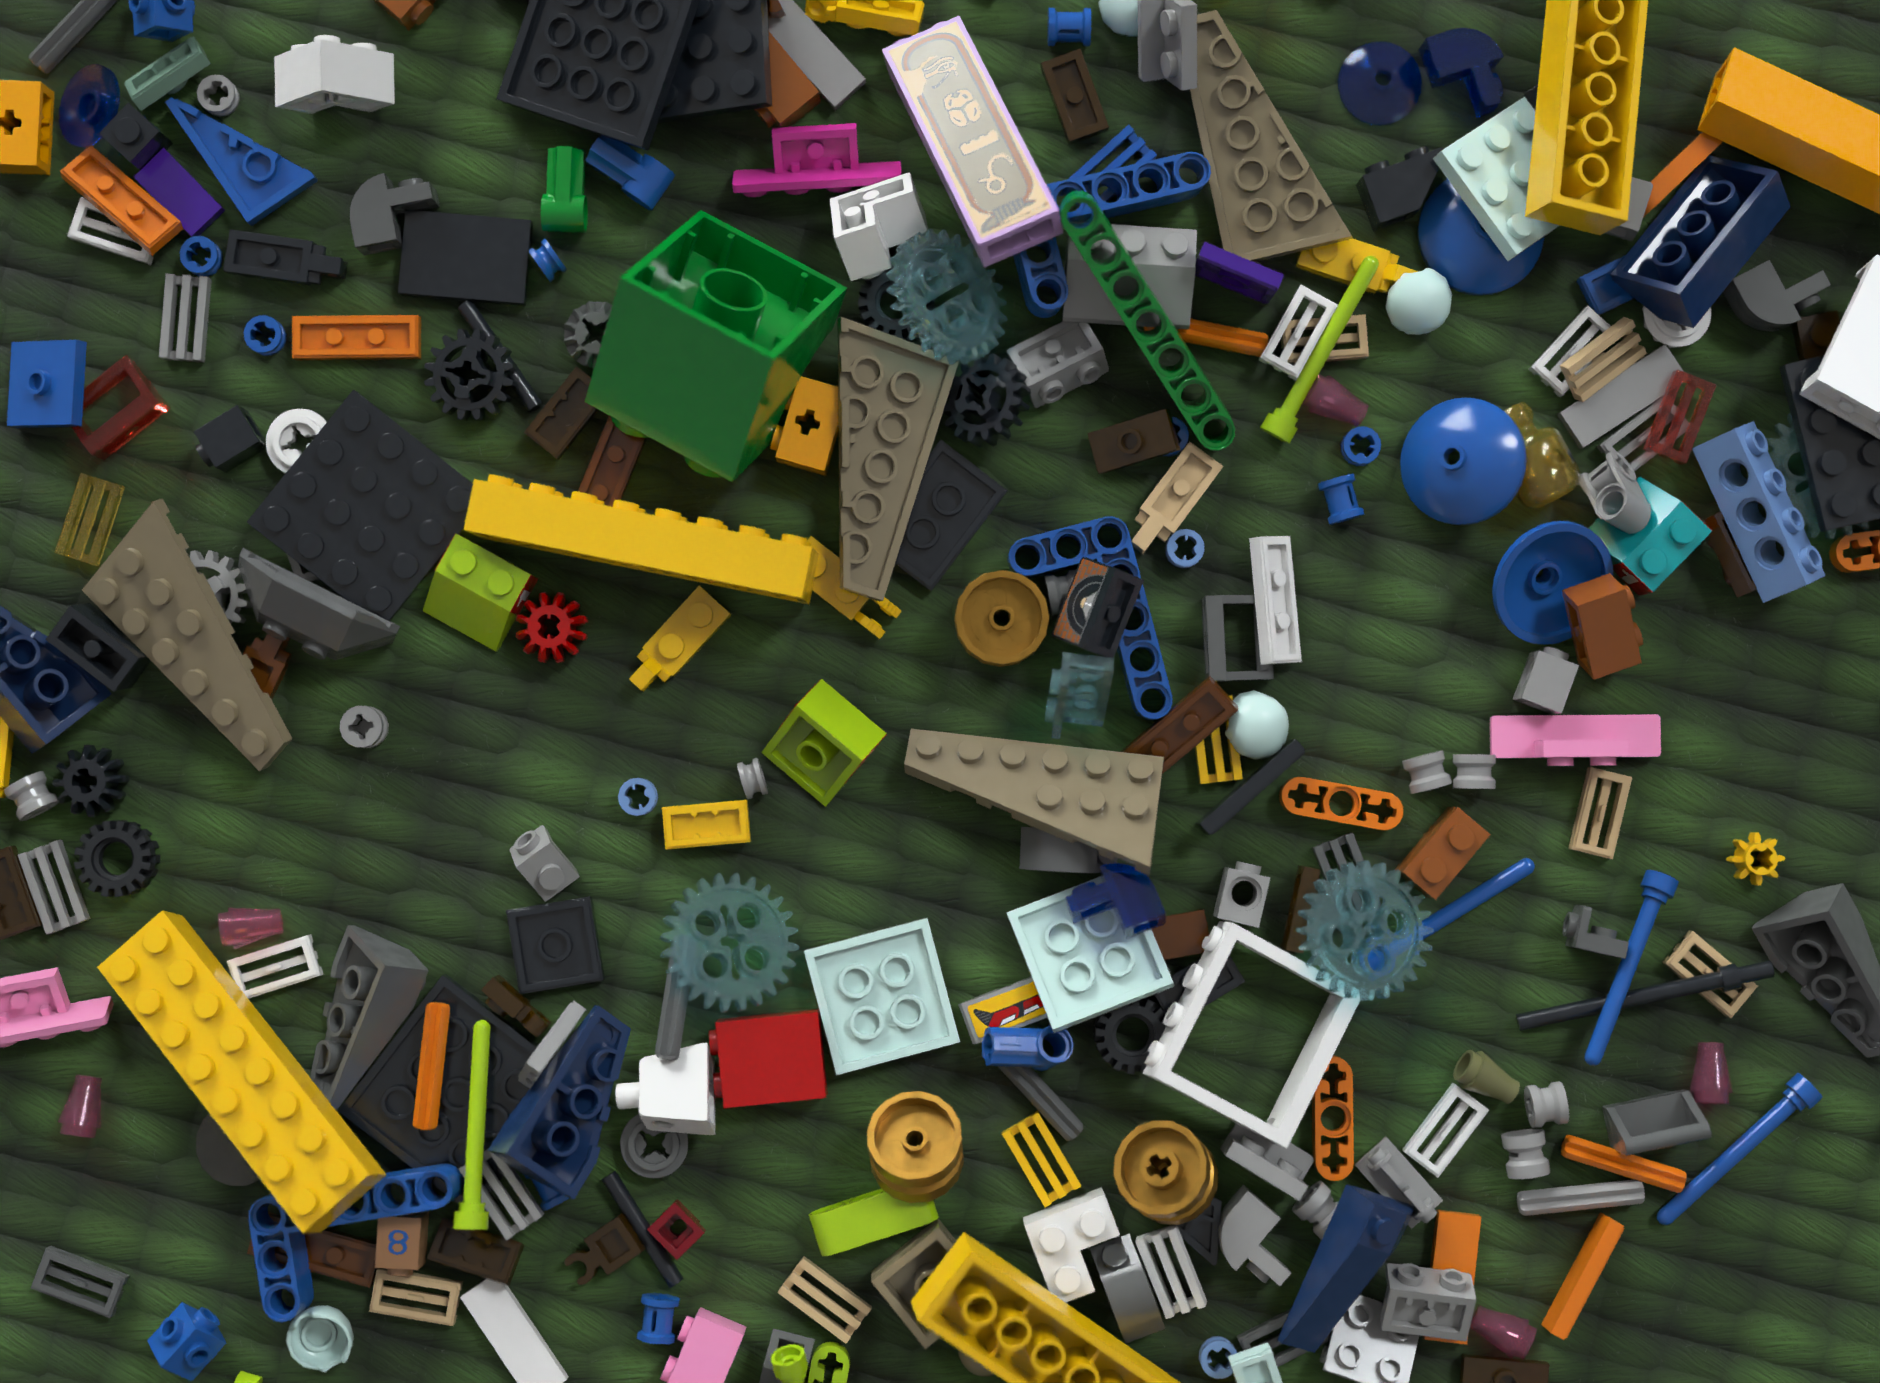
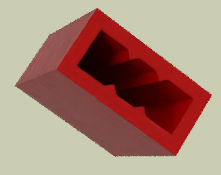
(769, 1058)

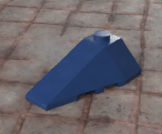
(41, 685)
(561, 1116)
(1351, 1253)

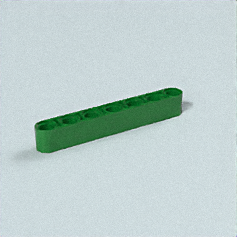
(1154, 341)

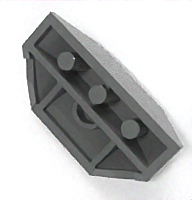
(310, 613)

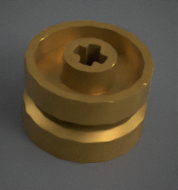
(988, 596)
(915, 1147)
(1162, 1147)

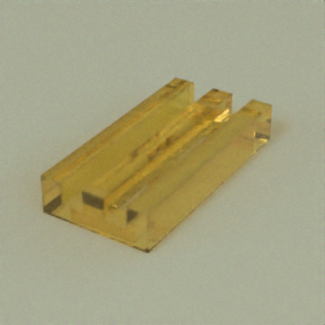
(74, 514)

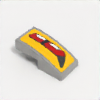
(1004, 1007)

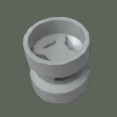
(1525, 1153)
(1316, 1207)

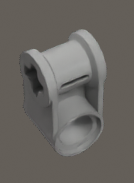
(1617, 494)

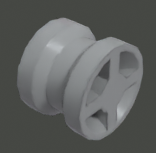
(373, 726)
(1474, 771)
(1427, 772)
(31, 796)
(1546, 1104)

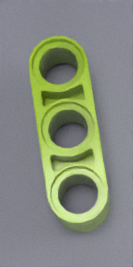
(867, 1220)

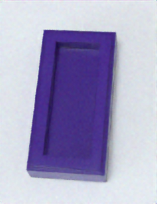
(179, 193)

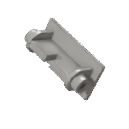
(1399, 1180)

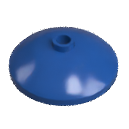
(1462, 251)
(1488, 467)
(1536, 606)

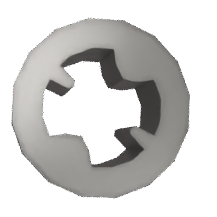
(227, 104)
(752, 778)

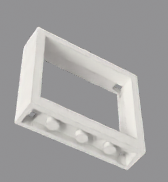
(1309, 1065)

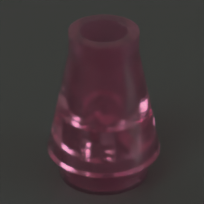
(1334, 401)
(248, 925)
(1711, 1075)
(83, 1108)
(1504, 1331)

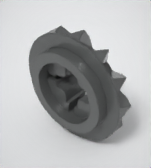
(577, 334)
(657, 1163)

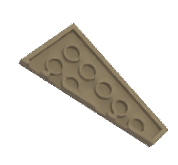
(1259, 177)
(886, 428)
(180, 626)
(1059, 789)

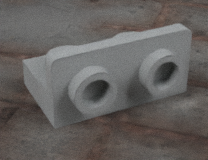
(1168, 42)
(1059, 361)
(1272, 1162)
(1428, 1302)

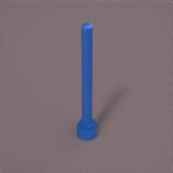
(1656, 890)
(1471, 899)
(1797, 1096)

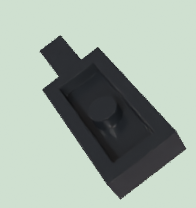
(280, 259)

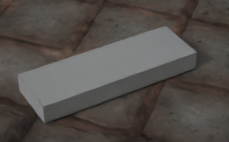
(815, 55)
(1620, 398)

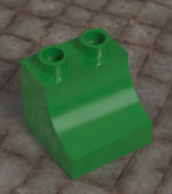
(710, 344)

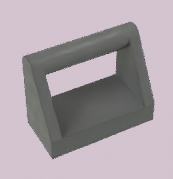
(1215, 640)
(1655, 1122)

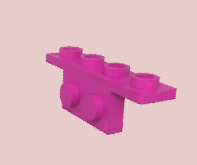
(813, 160)

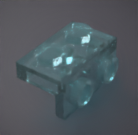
(1080, 691)

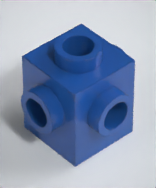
(162, 18)
(187, 1341)

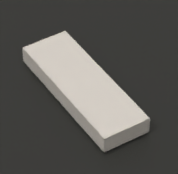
(1275, 600)
(512, 1334)

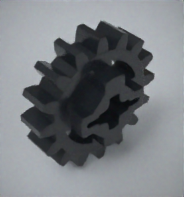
(472, 358)
(985, 398)

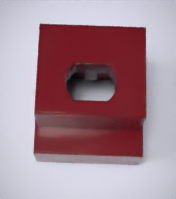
(676, 1243)

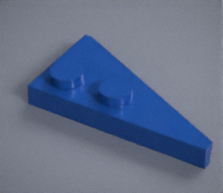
(249, 173)

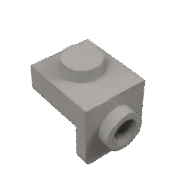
(542, 863)

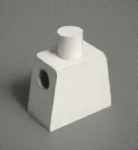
(674, 1092)

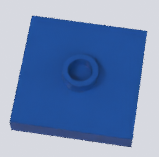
(46, 384)

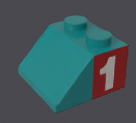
(1660, 547)

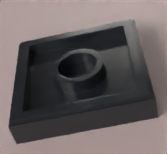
(555, 945)

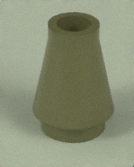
(1483, 1076)

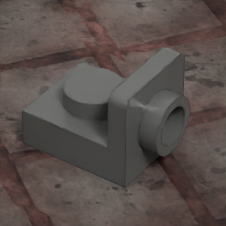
(1599, 939)

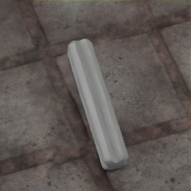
(1580, 1197)

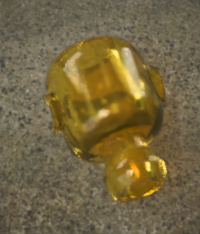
(1549, 466)

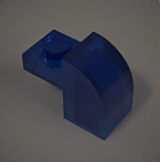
(1469, 56)
(1126, 892)

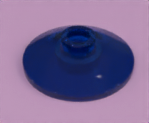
(1367, 98)
(88, 105)

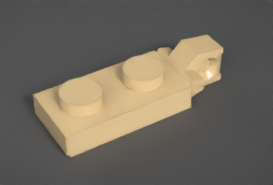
(1175, 496)

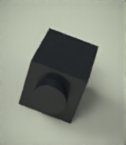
(135, 136)
(229, 439)

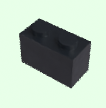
(98, 647)

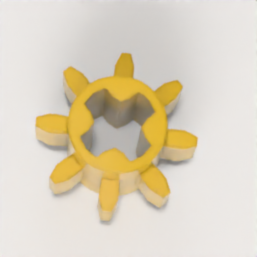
(1743, 859)

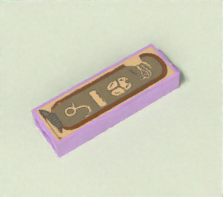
(972, 141)

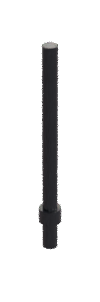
(1726, 978)

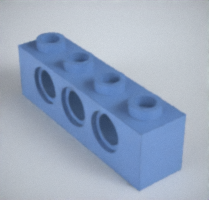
(1752, 532)

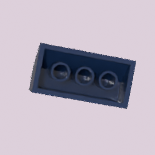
(1702, 239)

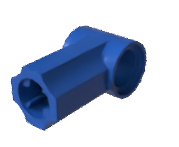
(639, 176)
(1024, 1047)

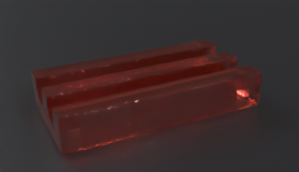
(1666, 449)

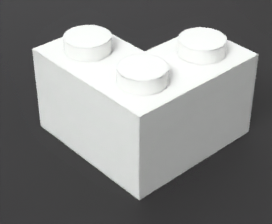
(334, 74)
(873, 221)
(1062, 1233)

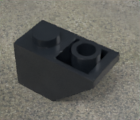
(1397, 190)

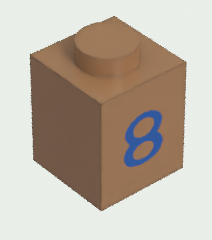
(402, 1243)

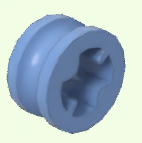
(1197, 550)
(650, 792)
(1216, 1343)

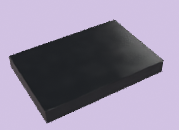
(465, 257)
(946, 514)

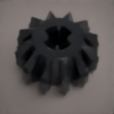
(90, 764)

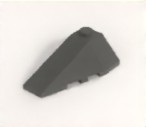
(1831, 956)
(370, 1002)

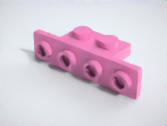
(1571, 736)
(40, 1008)

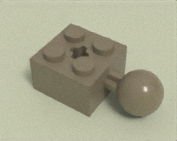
(904, 1274)

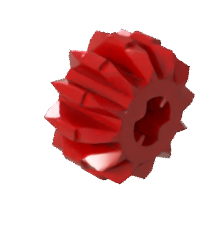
(537, 628)

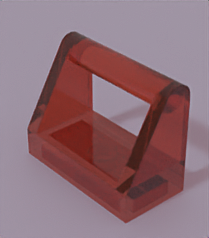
(129, 420)

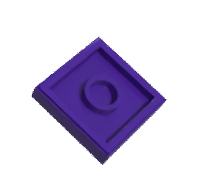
(1237, 273)

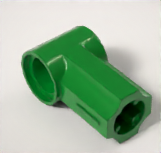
(564, 204)

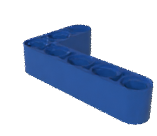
(1129, 199)
(1119, 556)
(378, 1203)

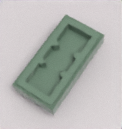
(167, 73)

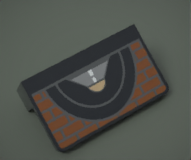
(1097, 607)

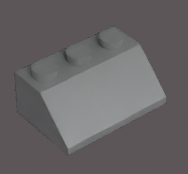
(1164, 259)

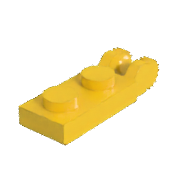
(846, 602)

